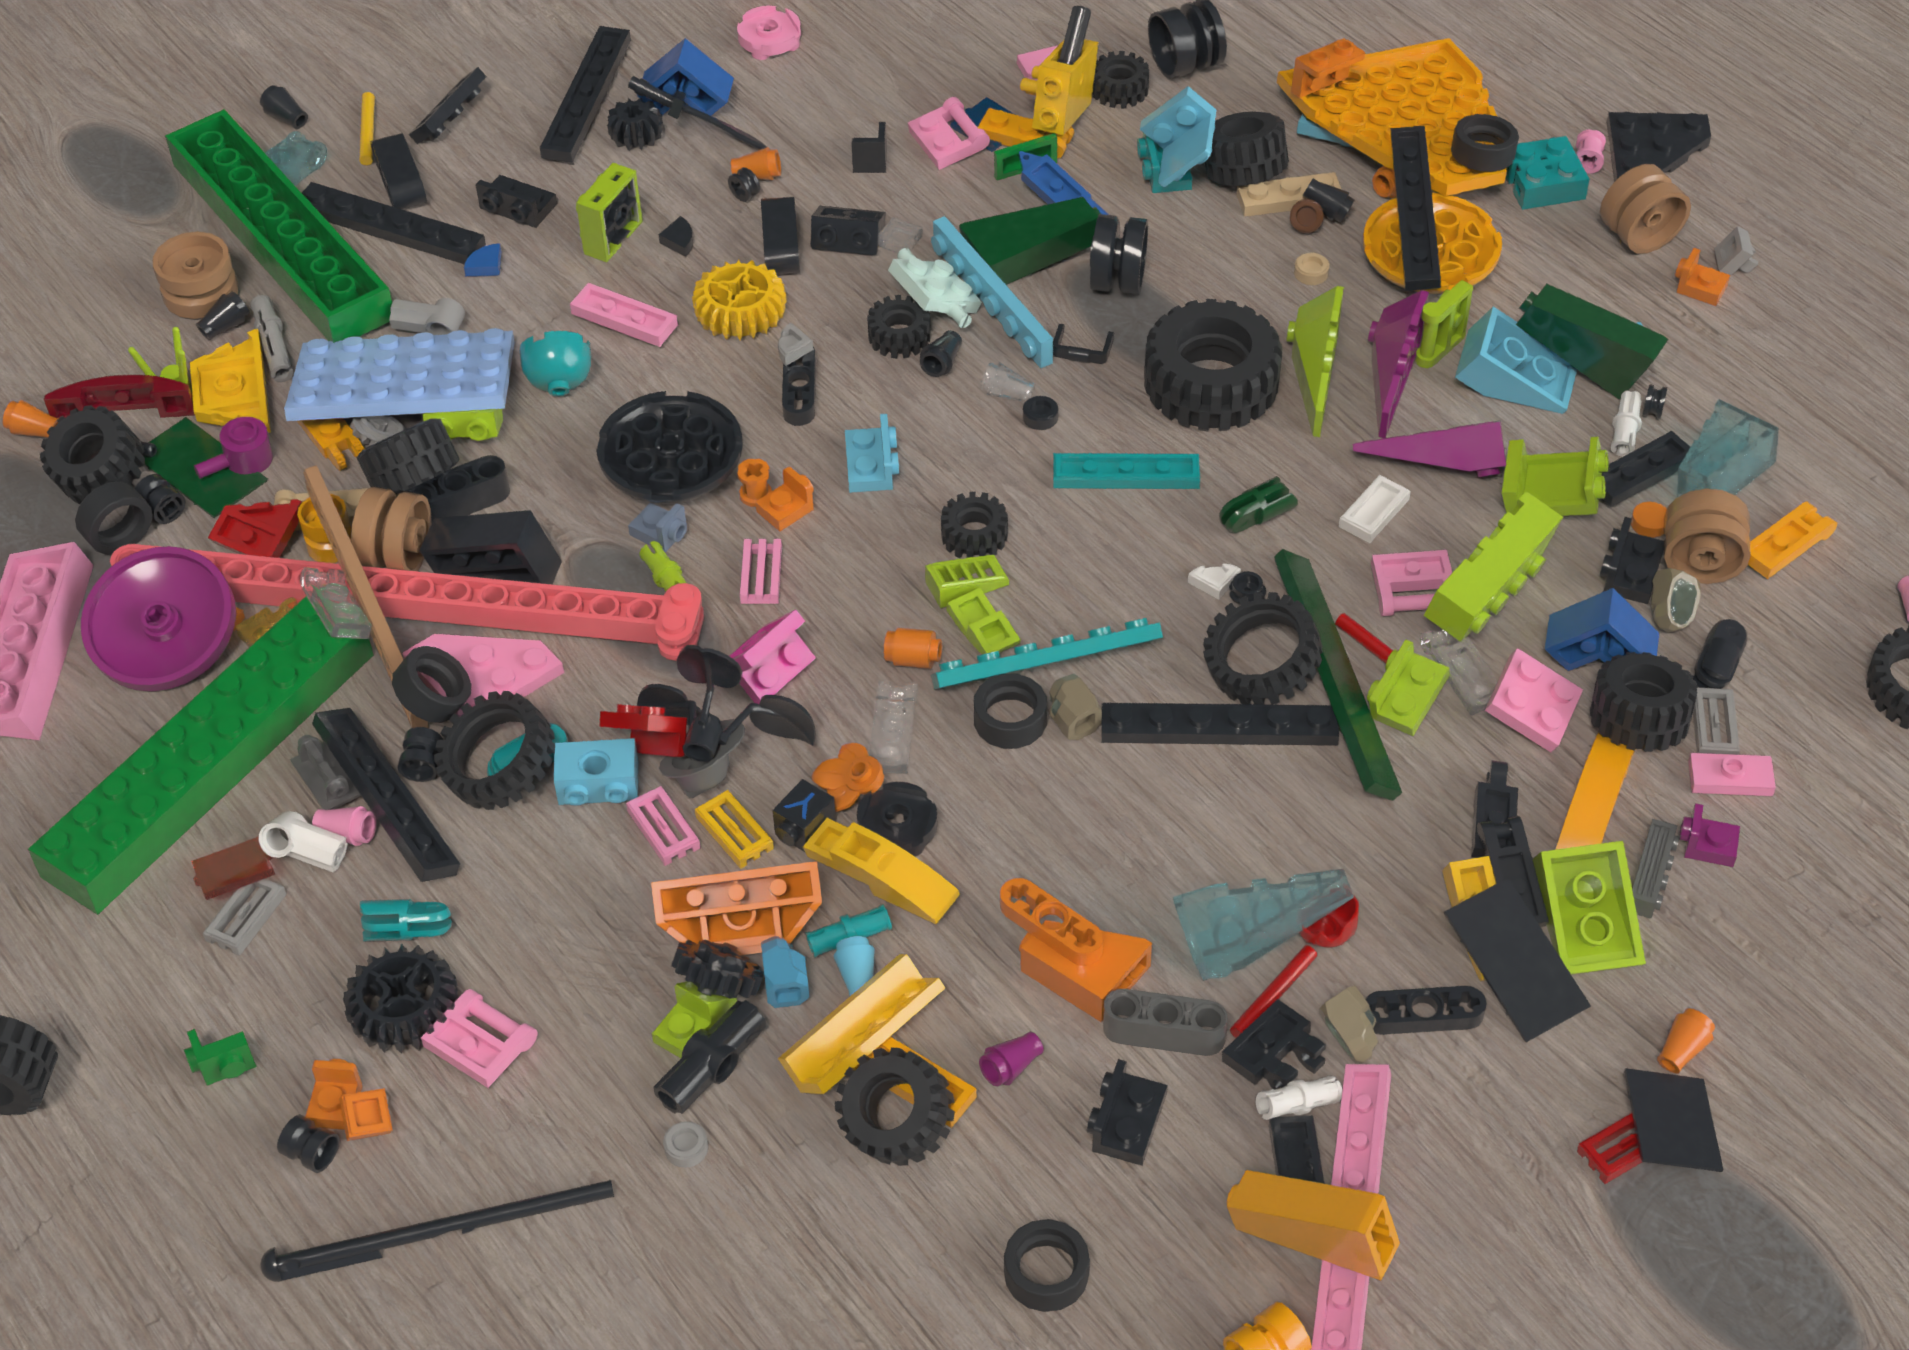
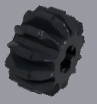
(634, 124)

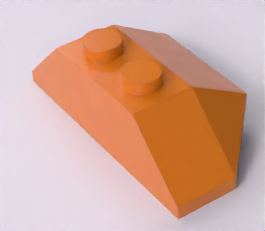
(739, 905)

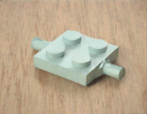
(935, 286)

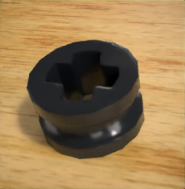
(744, 184)
(1655, 401)

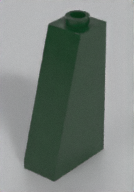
(1032, 237)
(1591, 338)

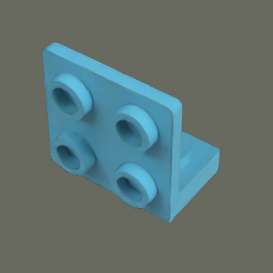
(1184, 131)

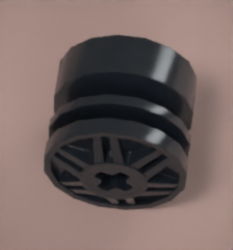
(1187, 38)

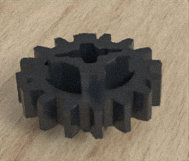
(717, 969)

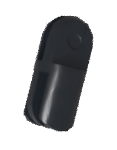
(1720, 654)

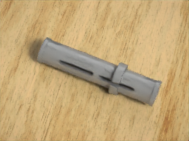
(270, 331)

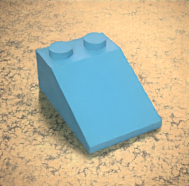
(1513, 365)

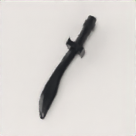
(677, 104)

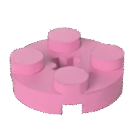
(783, 32)

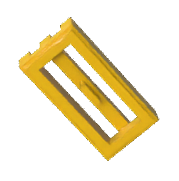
(750, 850)

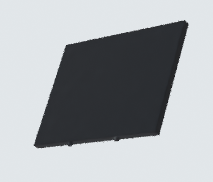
(1673, 1120)

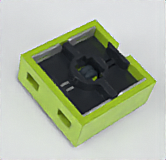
(609, 212)

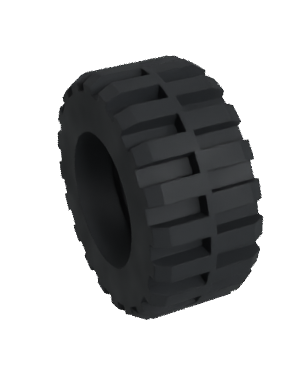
(1208, 395)

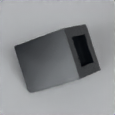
(870, 154)

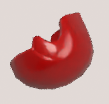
(1334, 927)

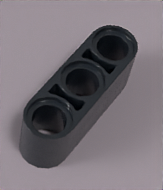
(398, 171)
(780, 235)
(466, 488)

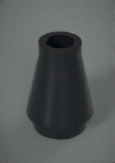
(282, 106)
(1332, 199)
(223, 315)
(939, 356)

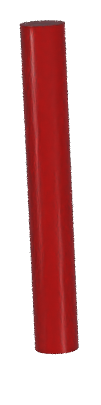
(1363, 637)
(1275, 989)

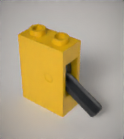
(1064, 78)

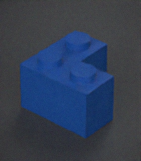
(693, 73)
(1598, 630)

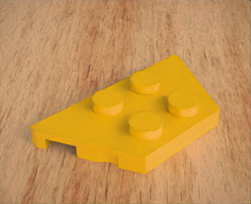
(231, 383)

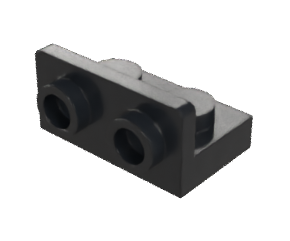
(515, 200)
(846, 229)
(1632, 564)
(1126, 1116)

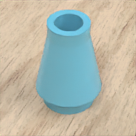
(855, 961)

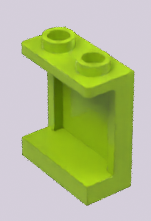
(1563, 481)

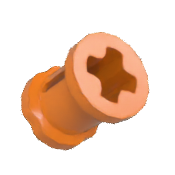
(754, 477)

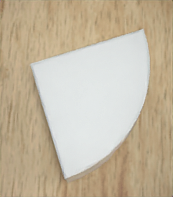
(1213, 580)

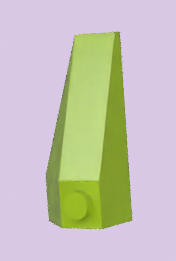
(1314, 349)

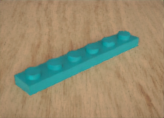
(1029, 656)

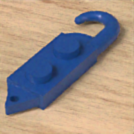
(1051, 181)

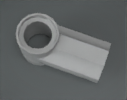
(422, 317)

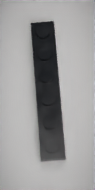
(585, 94)
(1415, 208)
(394, 224)
(1219, 724)
(386, 794)

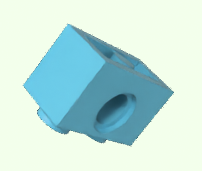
(596, 771)

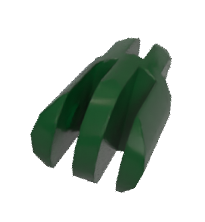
(1257, 505)

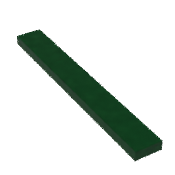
(1340, 681)

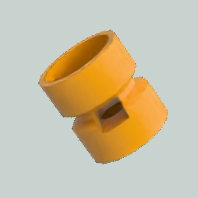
(314, 534)
(1272, 1330)

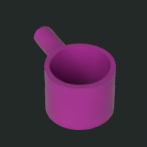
(244, 448)

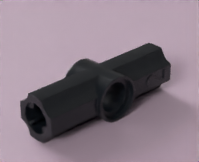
(709, 1056)

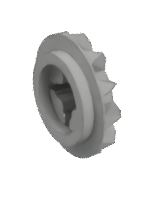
(375, 428)

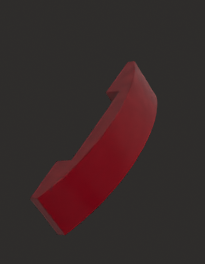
(123, 393)

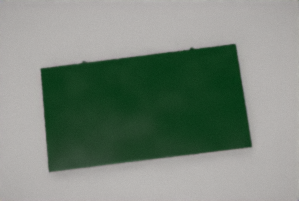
(189, 445)

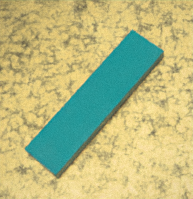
(1126, 471)

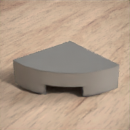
(793, 344)

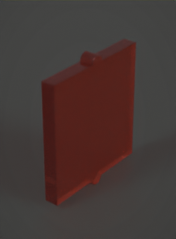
(232, 868)

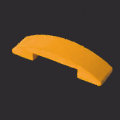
(1595, 794)

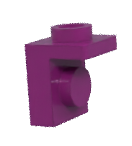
(1709, 839)

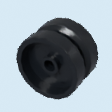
(1113, 254)

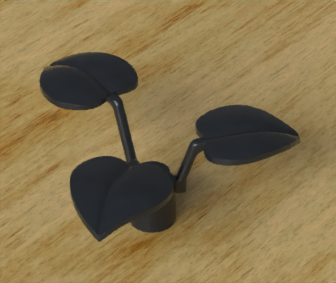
(707, 666)

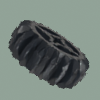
(400, 985)

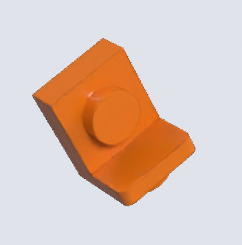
(1700, 281)
(787, 501)
(332, 1080)

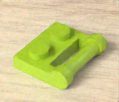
(1444, 324)

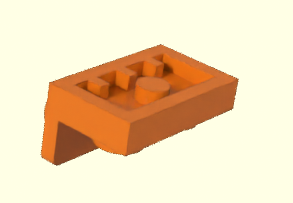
(1324, 66)

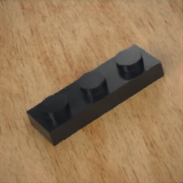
(448, 107)
(1643, 467)

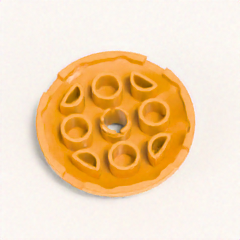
(1464, 235)

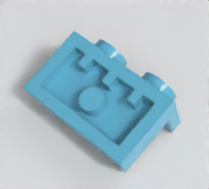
(870, 457)

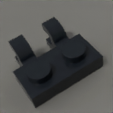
(1268, 1040)

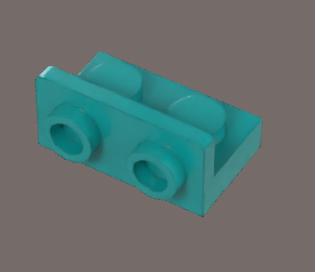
(1151, 167)

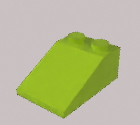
(1590, 907)

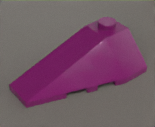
(1394, 353)
(1460, 447)

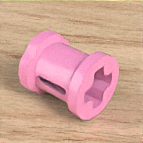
(1590, 147)

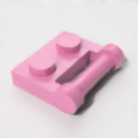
(941, 141)
(1408, 573)
(473, 1048)

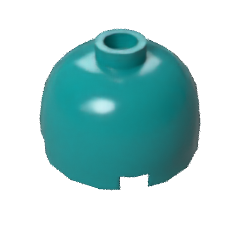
(556, 362)

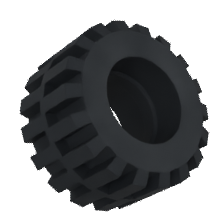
(1247, 149)
(81, 436)
(409, 457)
(1643, 701)
(25, 1066)
(867, 1087)

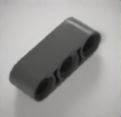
(1181, 1035)

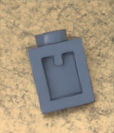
(659, 525)

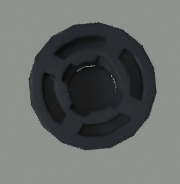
(164, 501)
(418, 756)
(306, 1142)

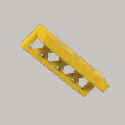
(859, 1025)

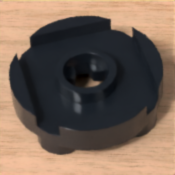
(904, 799)

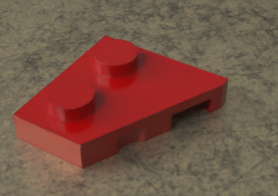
(256, 528)

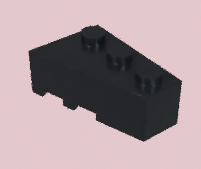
(491, 547)

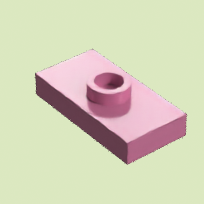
(1731, 774)

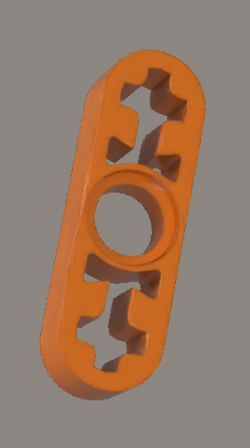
(1057, 938)

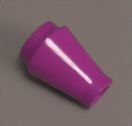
(1008, 1059)

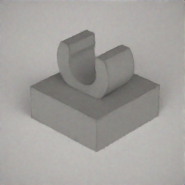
(1735, 252)

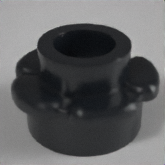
(1246, 584)

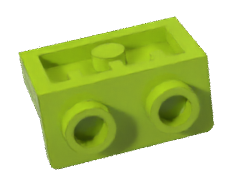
(1406, 689)

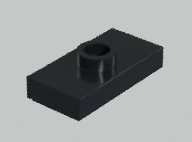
(1296, 1148)

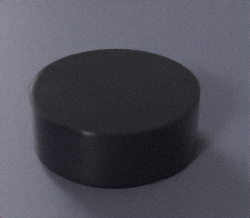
(1040, 412)

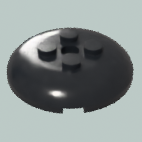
(669, 446)

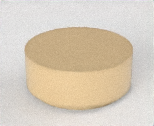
(1311, 269)

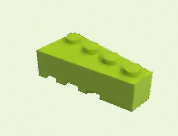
(1495, 569)

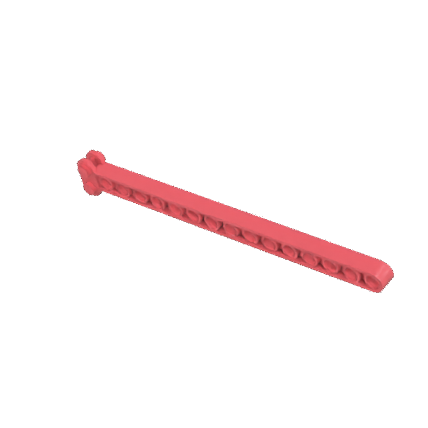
(663, 620)

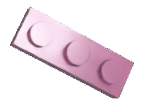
(624, 314)

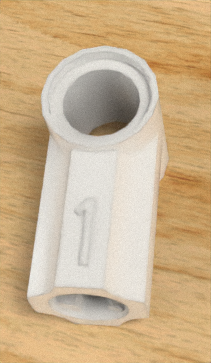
(305, 841)

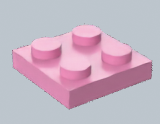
(1534, 700)

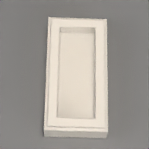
(1374, 508)

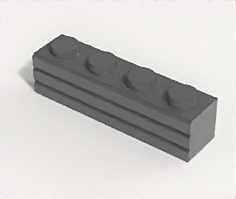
(1652, 866)

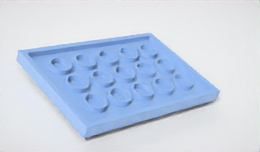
(401, 375)

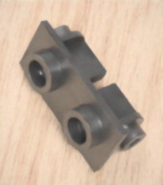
(323, 774)

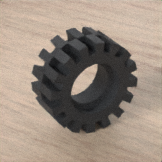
(1120, 79)
(898, 340)
(974, 510)

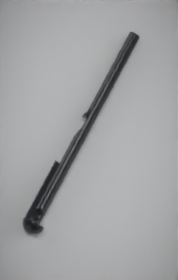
(368, 1247)

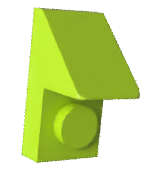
(689, 1015)

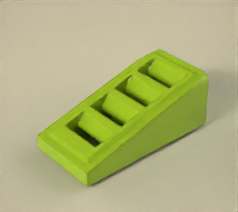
(944, 577)

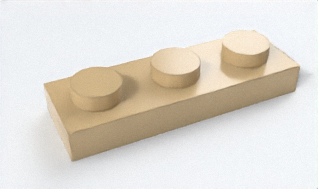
(1278, 194)

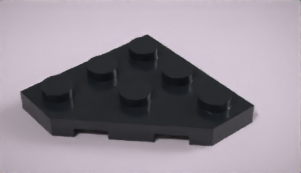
(1655, 139)

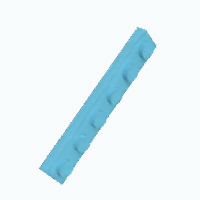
(993, 292)

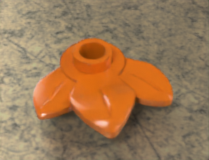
(849, 775)

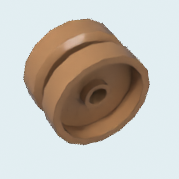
(1645, 208)
(193, 273)
(390, 529)
(1707, 535)

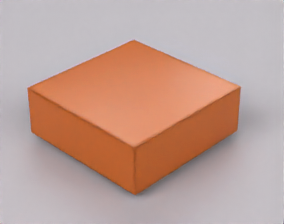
(365, 1114)

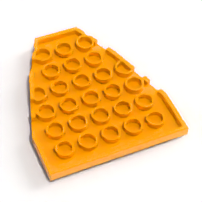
(1400, 88)

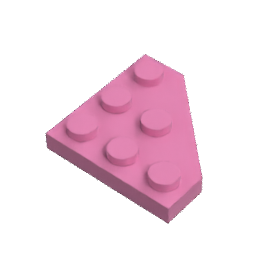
(495, 664)

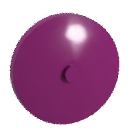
(158, 618)

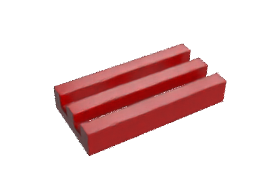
(1600, 1161)

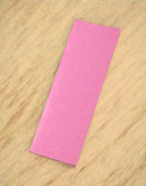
(37, 619)

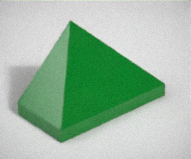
(1007, 159)

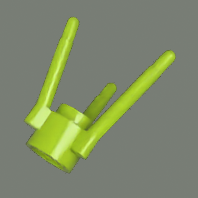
(176, 372)

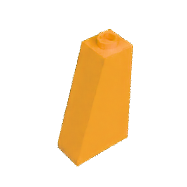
(1317, 1220)

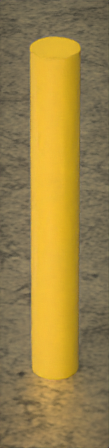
(367, 128)

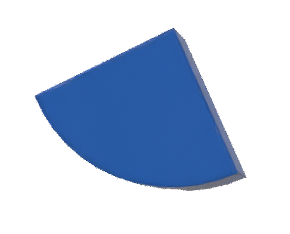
(484, 261)

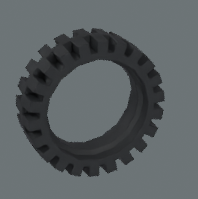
(1251, 615)
(1882, 684)
(475, 723)

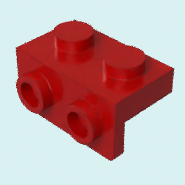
(651, 729)

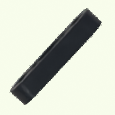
(806, 393)
(1436, 997)

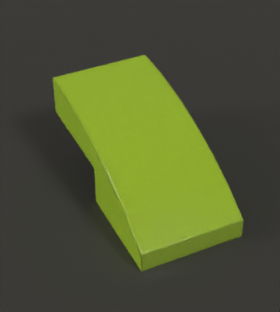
(981, 624)

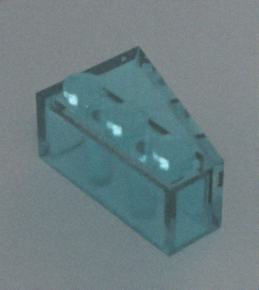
(1728, 452)

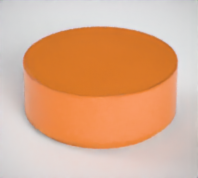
(1649, 519)

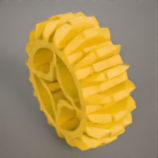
(739, 299)

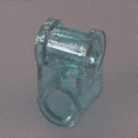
(298, 156)

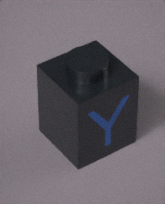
(802, 813)

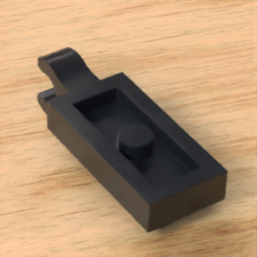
(1493, 802)

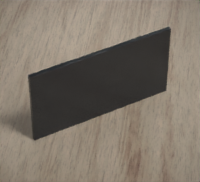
(1517, 959)

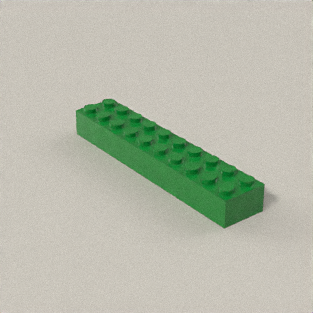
(280, 227)
(196, 758)

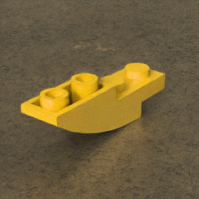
(883, 866)

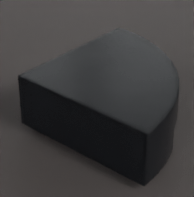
(678, 236)

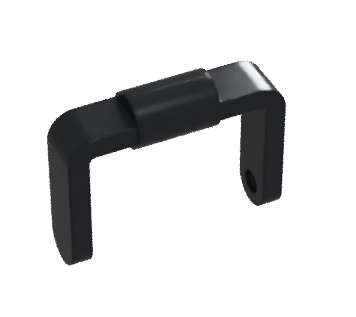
(1081, 354)

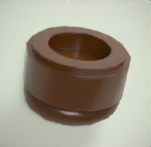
(1306, 215)

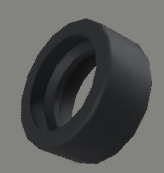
(1482, 156)
(104, 501)
(418, 697)
(1010, 734)
(1054, 1234)

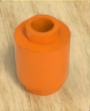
(912, 648)

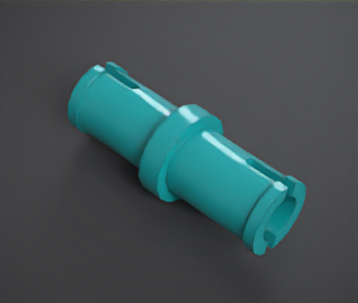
(862, 924)

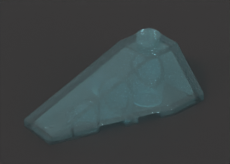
(1241, 925)

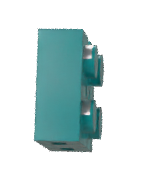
(1547, 173)

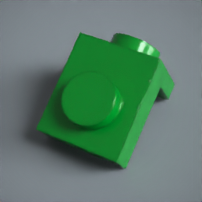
(219, 1059)

